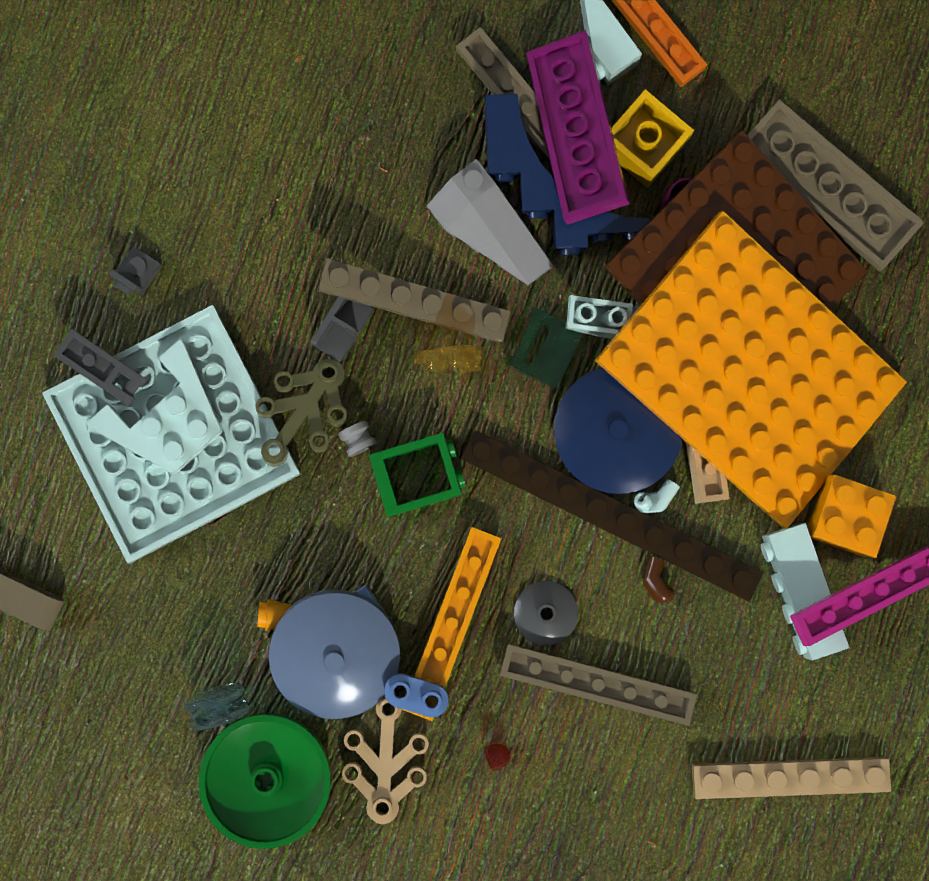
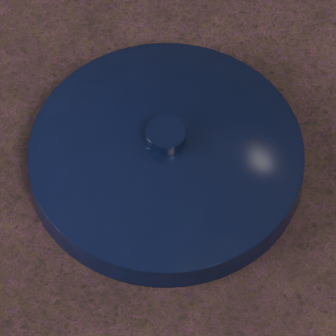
(612, 436)

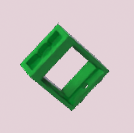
(385, 484)

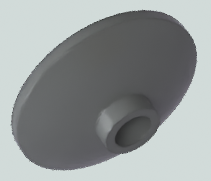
(528, 610)

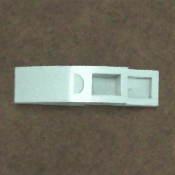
(597, 316)

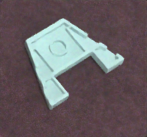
(173, 428)

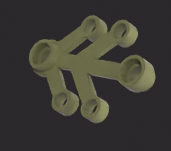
(304, 406)

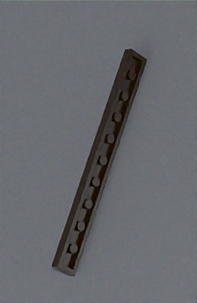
(612, 516)

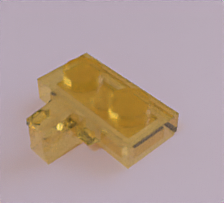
(463, 357)

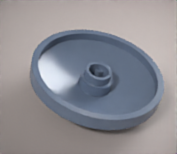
(334, 654)

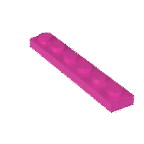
(862, 598)

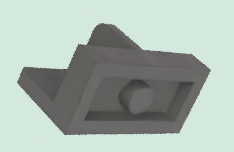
(341, 328)

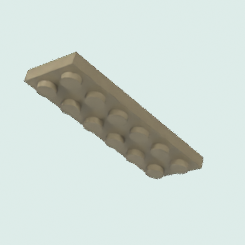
(835, 187)

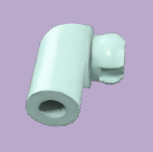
(656, 501)

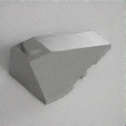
(484, 219)

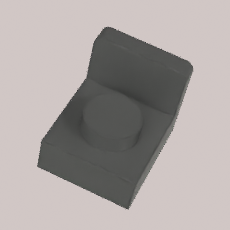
(135, 272)

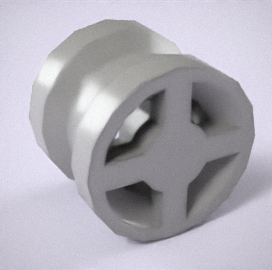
(357, 438)

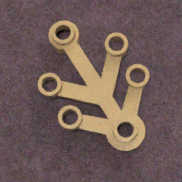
(384, 767)

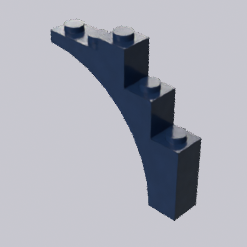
(512, 155)

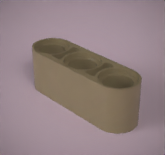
(28, 601)

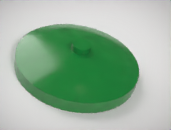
(265, 781)

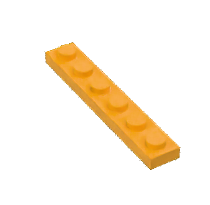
(457, 610)

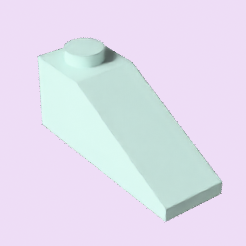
(610, 43)

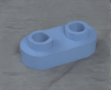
(417, 692)

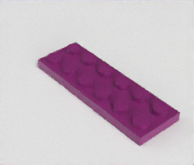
(577, 128)

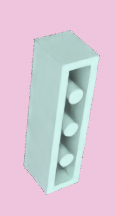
(800, 582)

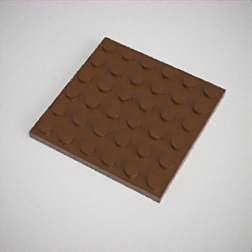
(762, 204)

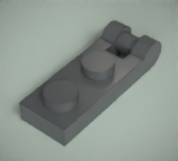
(99, 366)

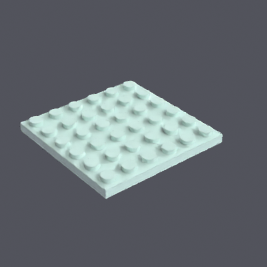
(143, 501)

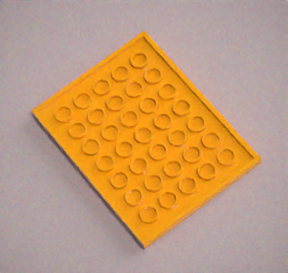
(751, 370)

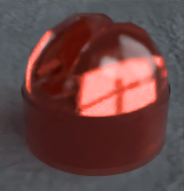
(497, 756)

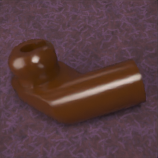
(655, 584)

